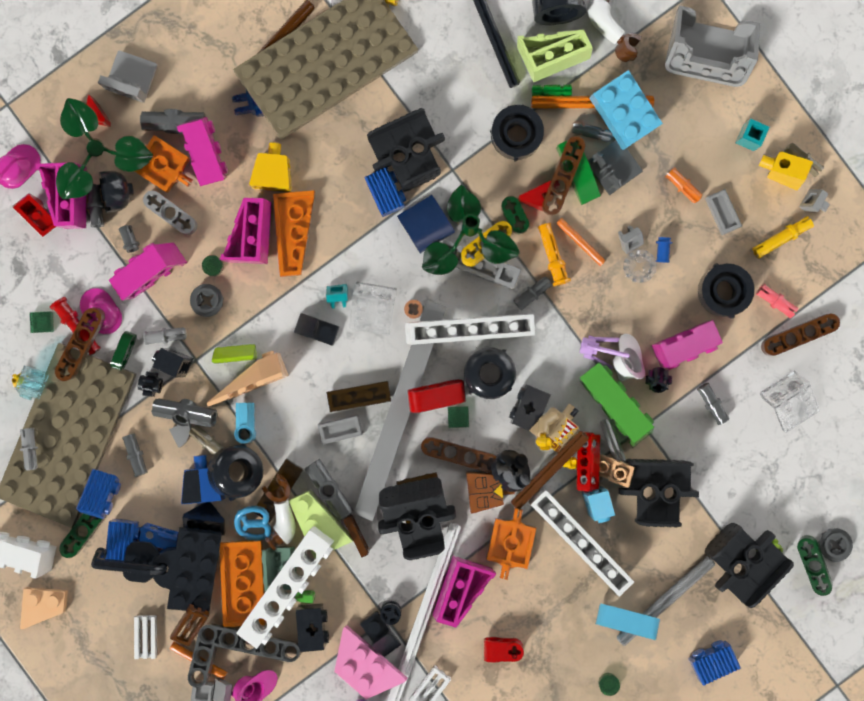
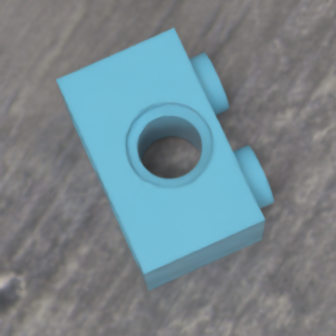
(599, 504)

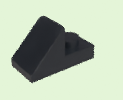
(316, 329)
(380, 634)

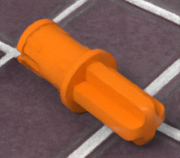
(684, 185)

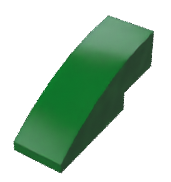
(583, 181)

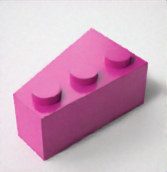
(203, 151)
(250, 233)
(146, 269)
(460, 589)

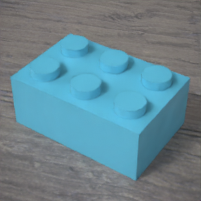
(625, 110)

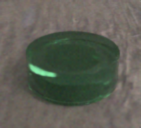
(212, 265)
(609, 684)

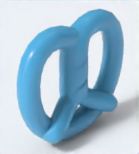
(252, 523)

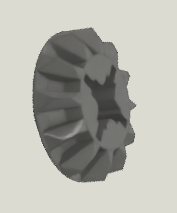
(196, 300)
(845, 543)

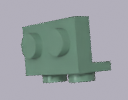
(273, 562)

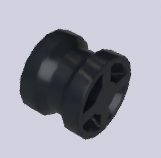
(390, 617)

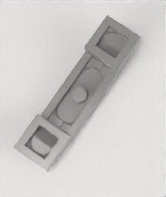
(497, 273)

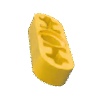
(470, 248)

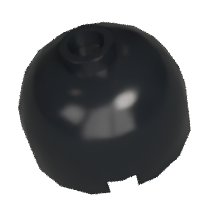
(115, 190)

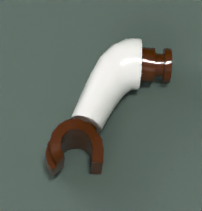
(601, 19)
(285, 521)

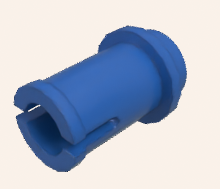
(663, 249)

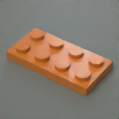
(241, 580)

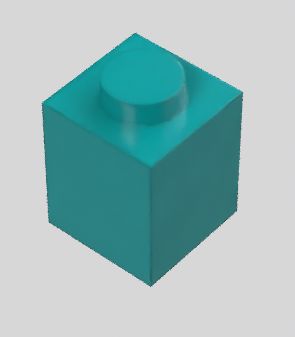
(752, 135)

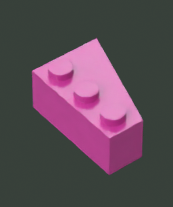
(64, 212)
(687, 345)

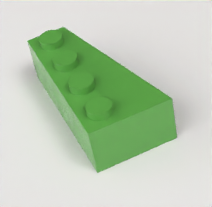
(617, 404)

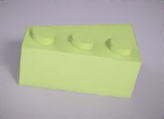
(553, 53)
(313, 512)

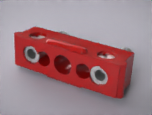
(589, 464)

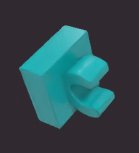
(336, 294)

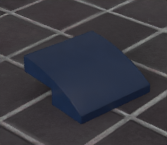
(426, 223)

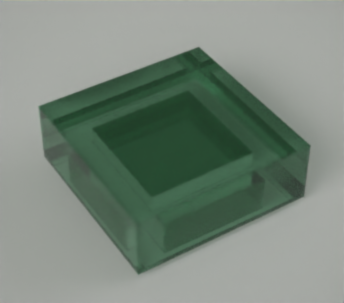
(41, 322)
(458, 417)

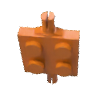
(165, 166)
(511, 543)

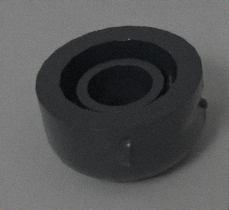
(557, 11)
(521, 116)
(741, 285)
(506, 368)
(219, 471)

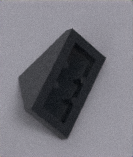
(204, 518)

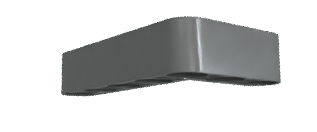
(220, 632)

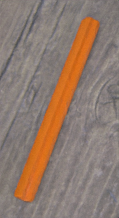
(568, 101)

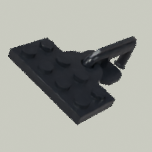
(189, 566)

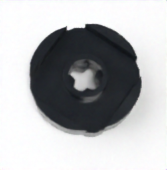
(520, 468)

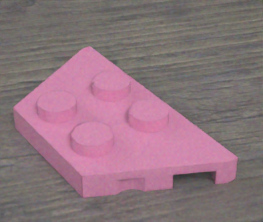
(364, 666)

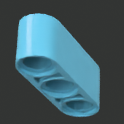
(628, 621)

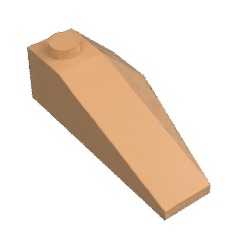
(259, 374)

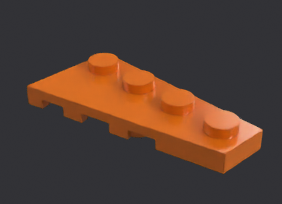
(292, 223)

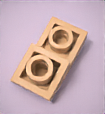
(616, 470)

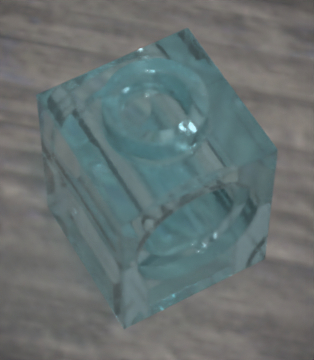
(31, 383)

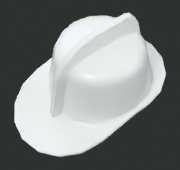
(632, 366)

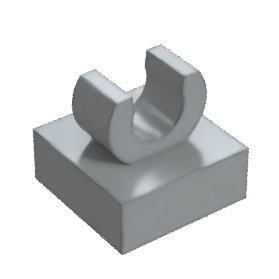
(815, 201)
(631, 240)

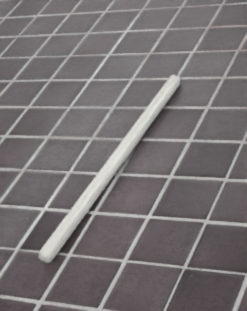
(425, 609)

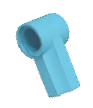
(245, 419)

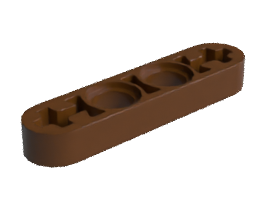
(560, 174)
(799, 332)
(77, 342)
(460, 453)

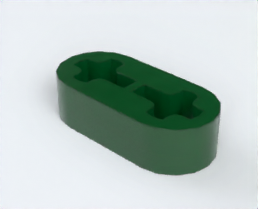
(519, 212)
(123, 350)

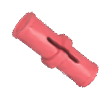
(777, 301)

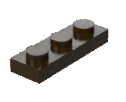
(359, 396)
(291, 473)

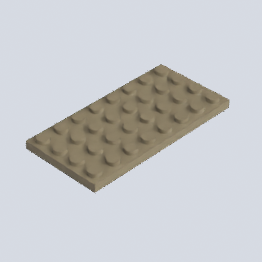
(324, 62)
(71, 433)

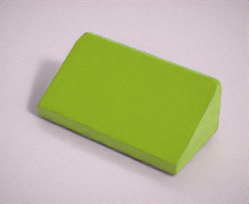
(234, 353)

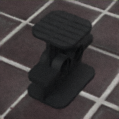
(400, 137)
(659, 475)
(412, 503)
(757, 574)

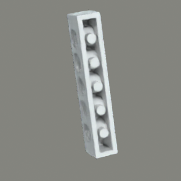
(469, 329)
(581, 541)
(251, 629)

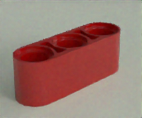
(436, 396)

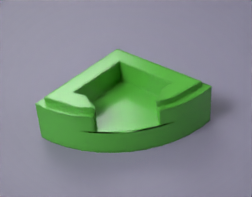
(307, 596)

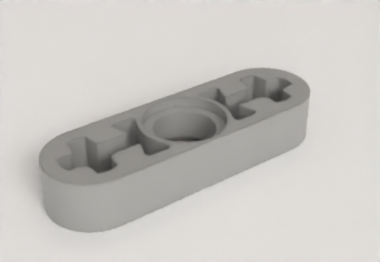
(179, 226)

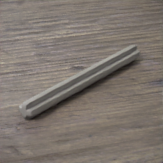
(673, 594)

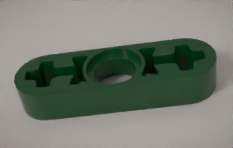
(74, 532)
(826, 579)

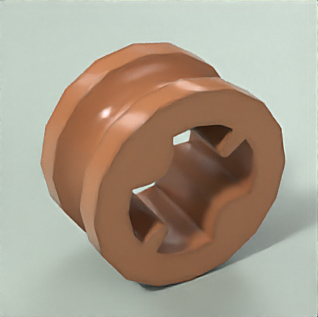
(407, 309)

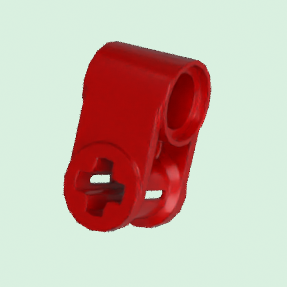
(500, 649)

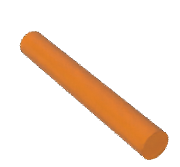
(580, 241)
(188, 655)

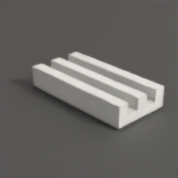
(137, 636)
(441, 674)

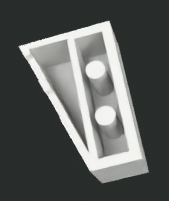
(26, 554)

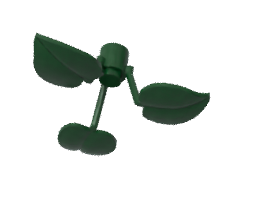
(80, 119)
(465, 206)

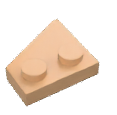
(41, 604)

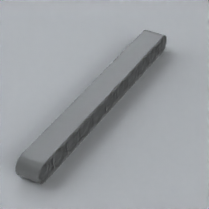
(396, 420)

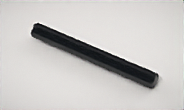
(497, 43)

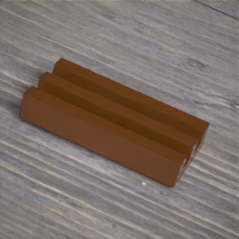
(356, 535)
(196, 613)

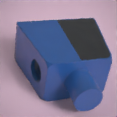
(196, 484)

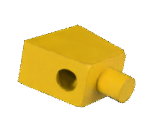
(271, 170)
(793, 170)

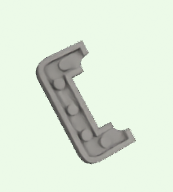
(711, 51)

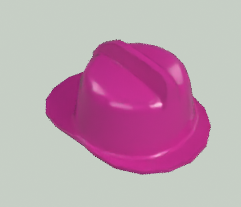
(18, 166)
(100, 298)
(255, 687)

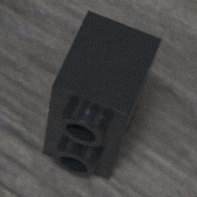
(172, 362)
(539, 402)
(307, 638)

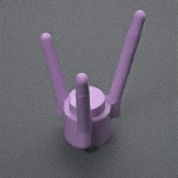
(590, 346)

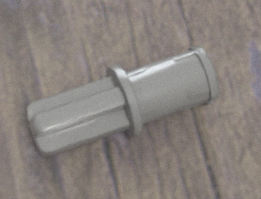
(164, 335)
(29, 448)

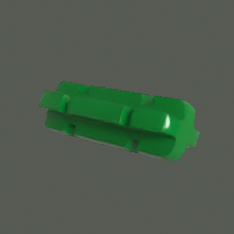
(551, 90)

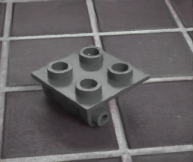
(614, 167)

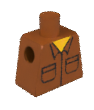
(484, 491)

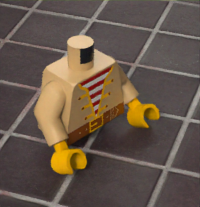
(556, 430)

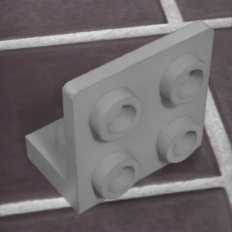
(129, 76)

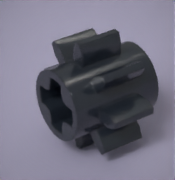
(658, 380)
(150, 384)

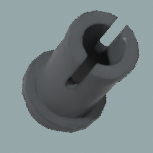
(129, 239)

